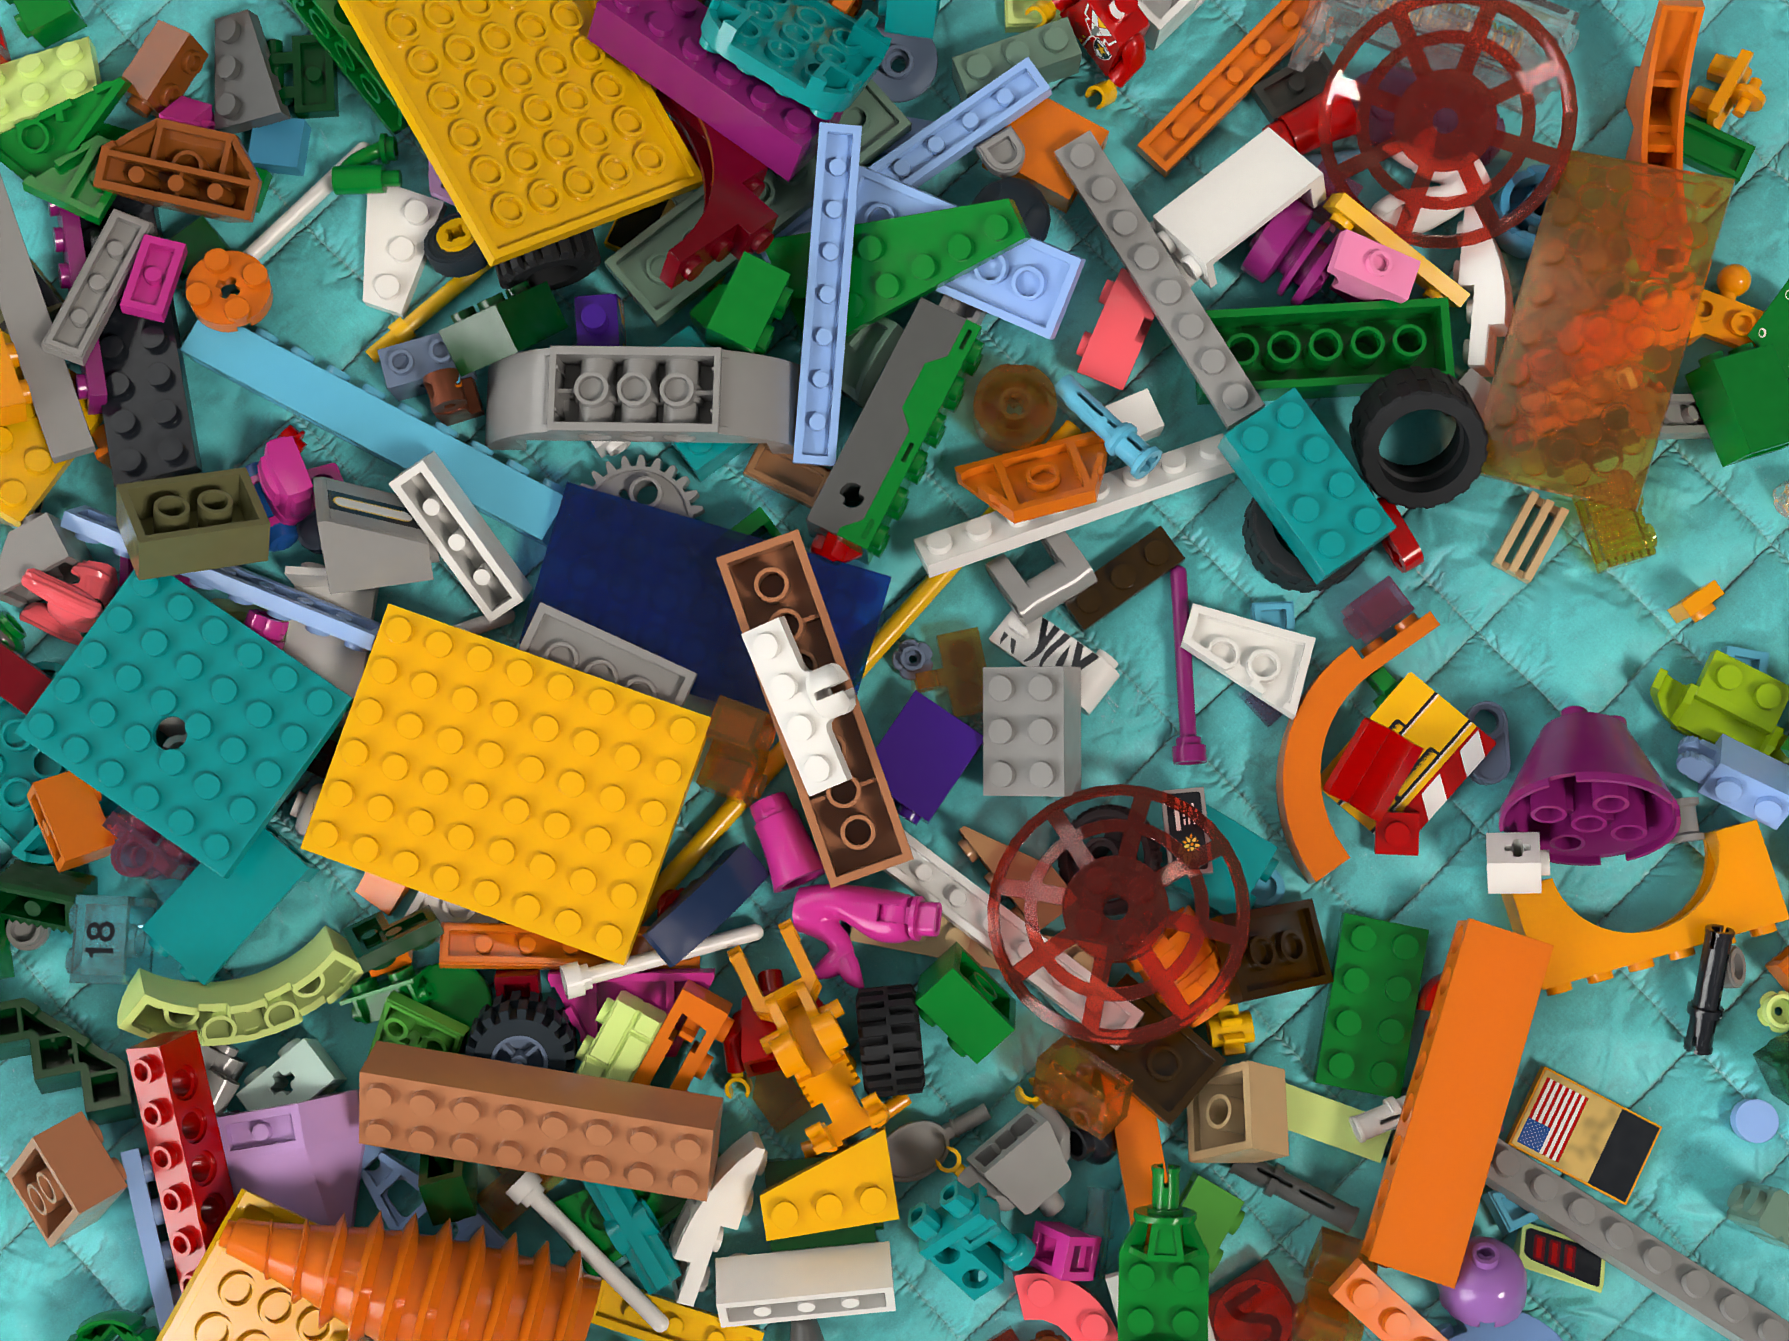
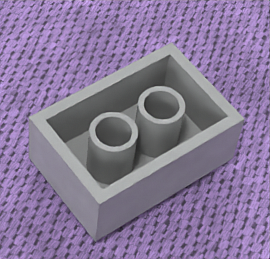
(1031, 731)

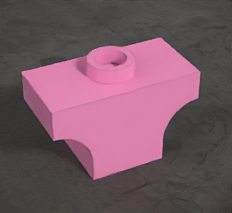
(1371, 269)

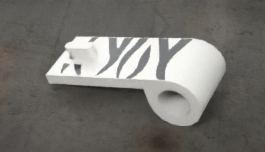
(1047, 645)

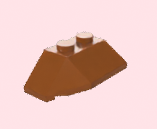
(182, 171)

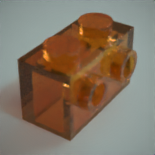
(1082, 1087)

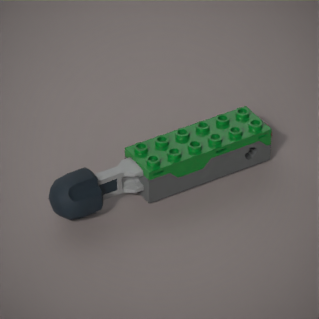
(908, 410)

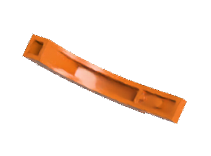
(1300, 754)

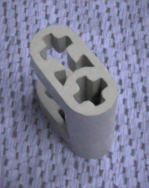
(1050, 587)

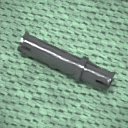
(1298, 1192)

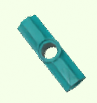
(635, 1234)

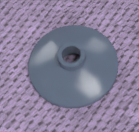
(918, 73)

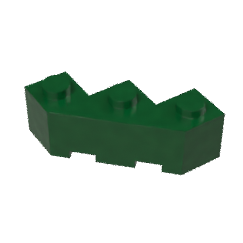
(67, 1061)

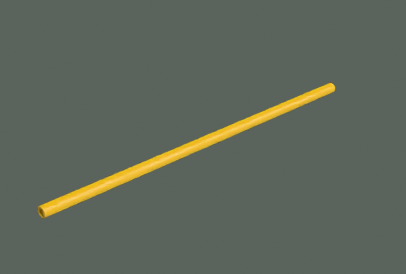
(882, 642)

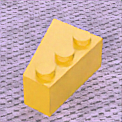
(835, 1193)

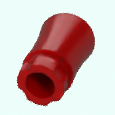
(1300, 125)

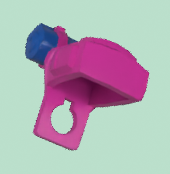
(286, 488)

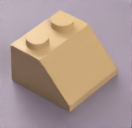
(1239, 1116)

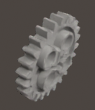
(634, 478)

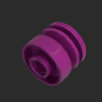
(1293, 251)

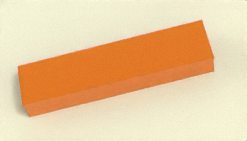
(1456, 1102)

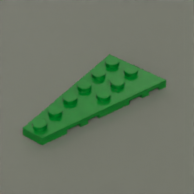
(906, 256)

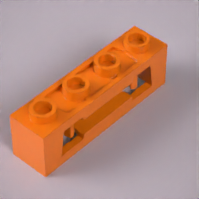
(704, 1011)

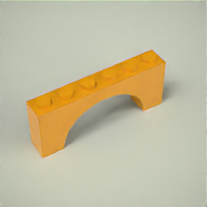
(1734, 892)

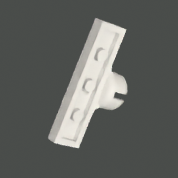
(802, 703)

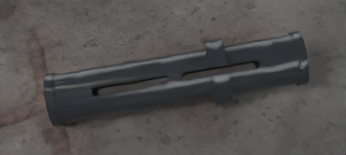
(1705, 1005)

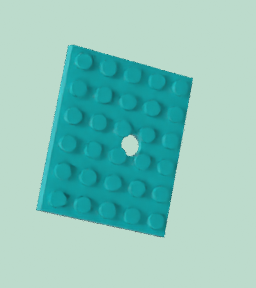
(245, 708)

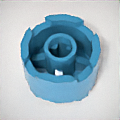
(1520, 239)

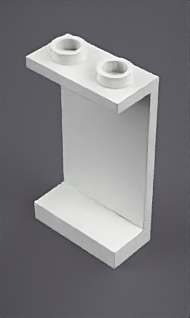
(1236, 202)
(324, 651)

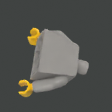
(1022, 1161)

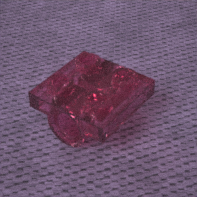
(144, 852)

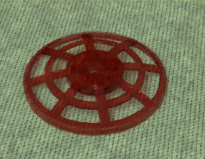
(1475, 113)
(1125, 938)

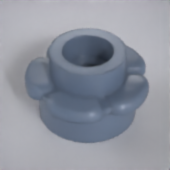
(911, 648)

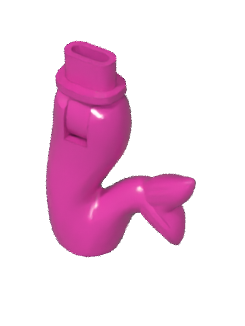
(870, 910)

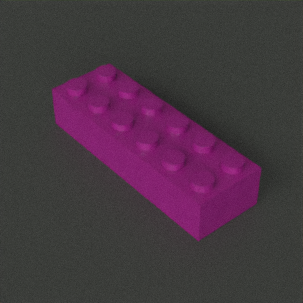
(664, 49)

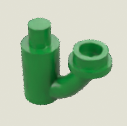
(357, 177)

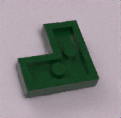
(379, 943)

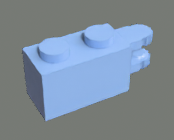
(1737, 777)

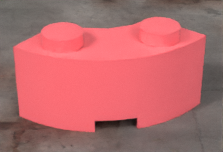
(1118, 335)
(1063, 1304)

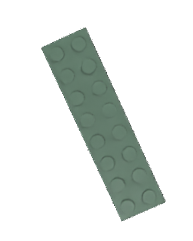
(641, 260)

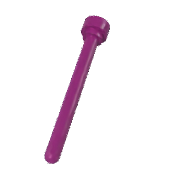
(1188, 746)

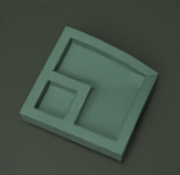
(865, 358)

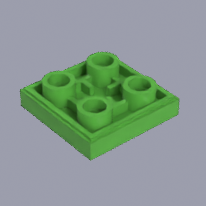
(419, 1026)

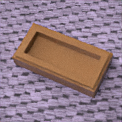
(779, 474)

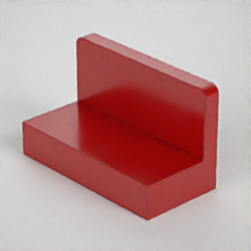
(1373, 768)

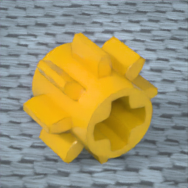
(1230, 1030)

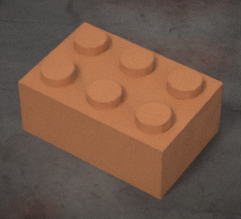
(67, 1178)

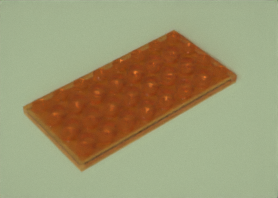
(1602, 327)

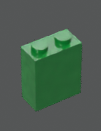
(1743, 401)

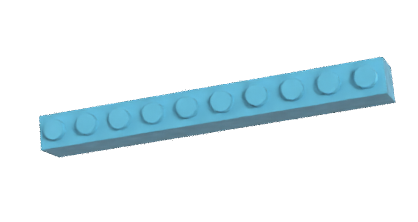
(376, 426)

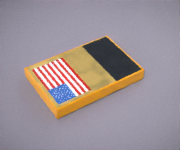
(1583, 1135)

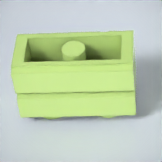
(622, 1040)

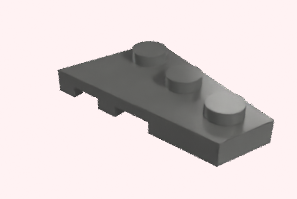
(243, 77)

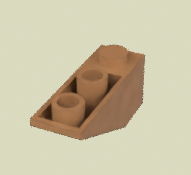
(990, 852)

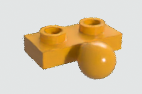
(1722, 316)

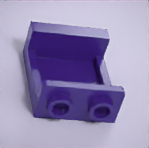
(925, 756)

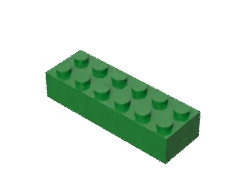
(1335, 345)

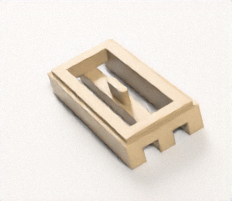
(1546, 507)

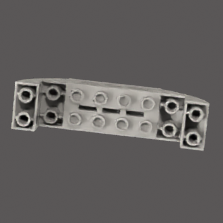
(641, 396)

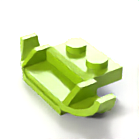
(1727, 701)

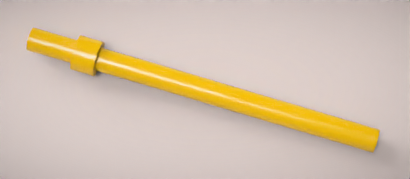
(403, 329)

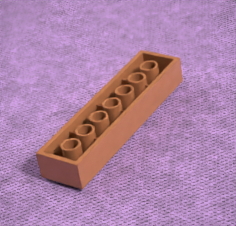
(855, 820)
(539, 1120)

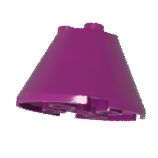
(1590, 792)

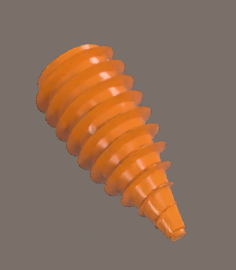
(419, 1284)

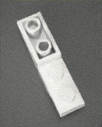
(1487, 280)
(701, 1223)

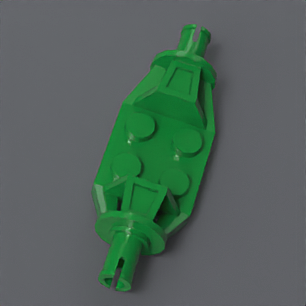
(1163, 1283)

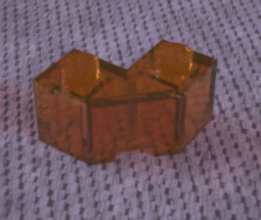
(737, 752)
(1319, 1313)

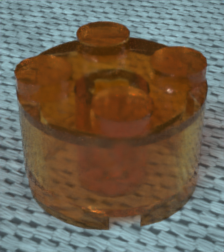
(1014, 387)

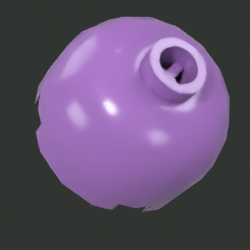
(1488, 1285)

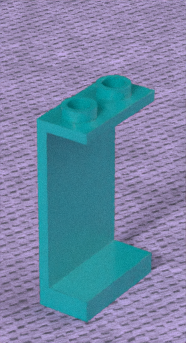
(216, 915)

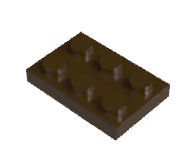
(1281, 953)
(1165, 1070)

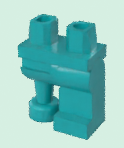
(957, 1237)

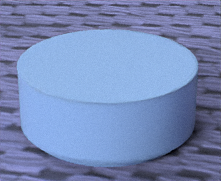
(1754, 1120)

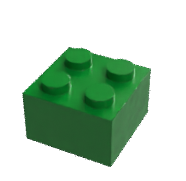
(748, 307)
(965, 1004)

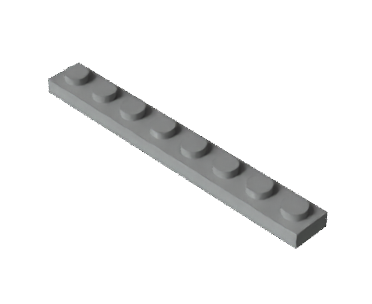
(1159, 280)
(1631, 1249)

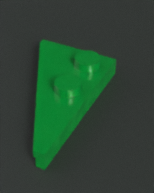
(59, 129)

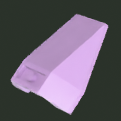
(299, 1155)

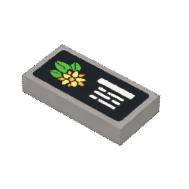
(1183, 828)

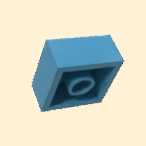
(281, 146)

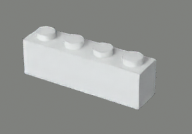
(461, 536)
(804, 1284)

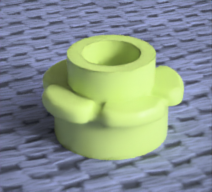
(1766, 1012)

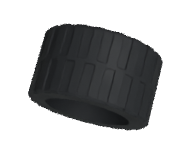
(1431, 481)
(1279, 564)

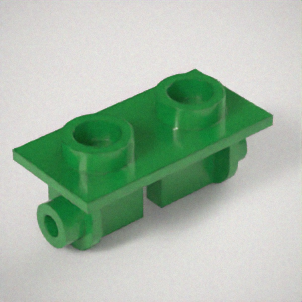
(370, 994)

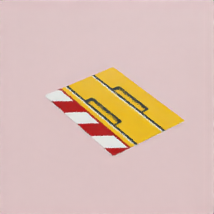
(1450, 746)

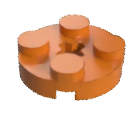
(226, 268)

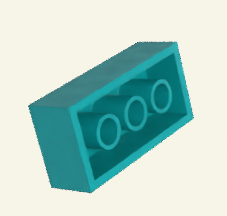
(1305, 485)

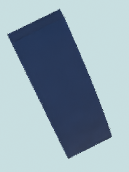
(706, 904)

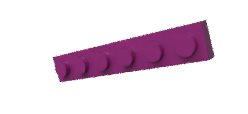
(69, 241)

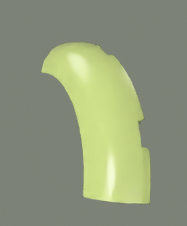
(243, 1006)

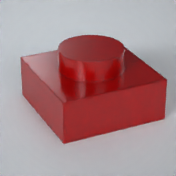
(1398, 833)

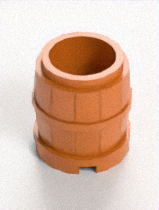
(1197, 976)

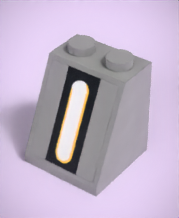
(369, 538)

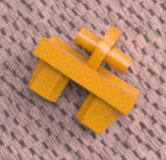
(1733, 76)

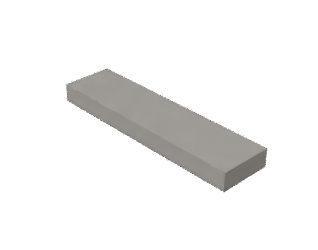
(97, 288)

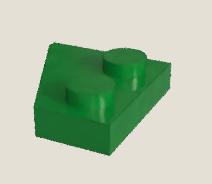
(71, 183)

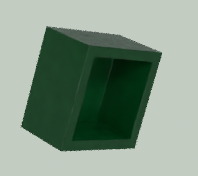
(502, 326)

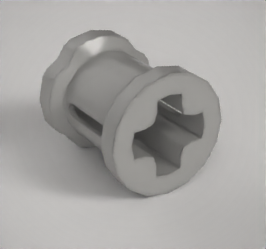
(1689, 825)

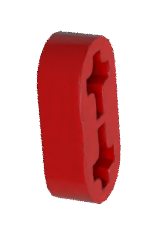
(1400, 542)

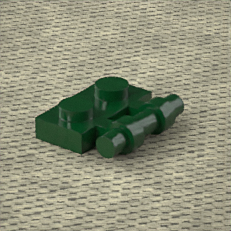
(313, 77)

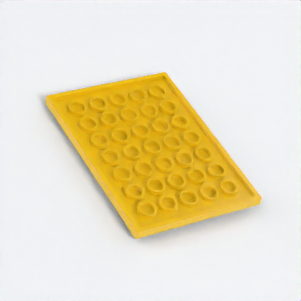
(524, 116)
(507, 784)

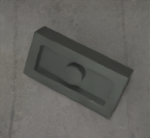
(1291, 88)

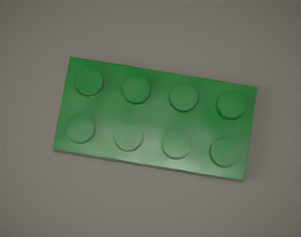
(1370, 1006)

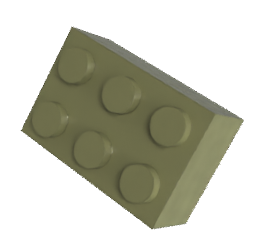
(192, 523)

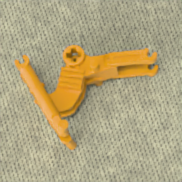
(814, 1051)

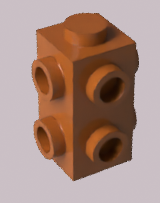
(162, 69)

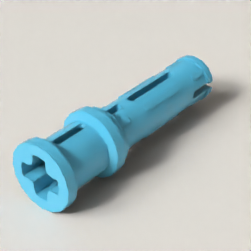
(1119, 437)

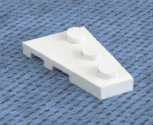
(395, 246)
(1251, 654)

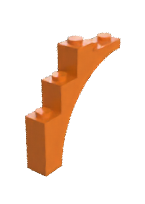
(1661, 84)

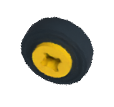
(452, 248)

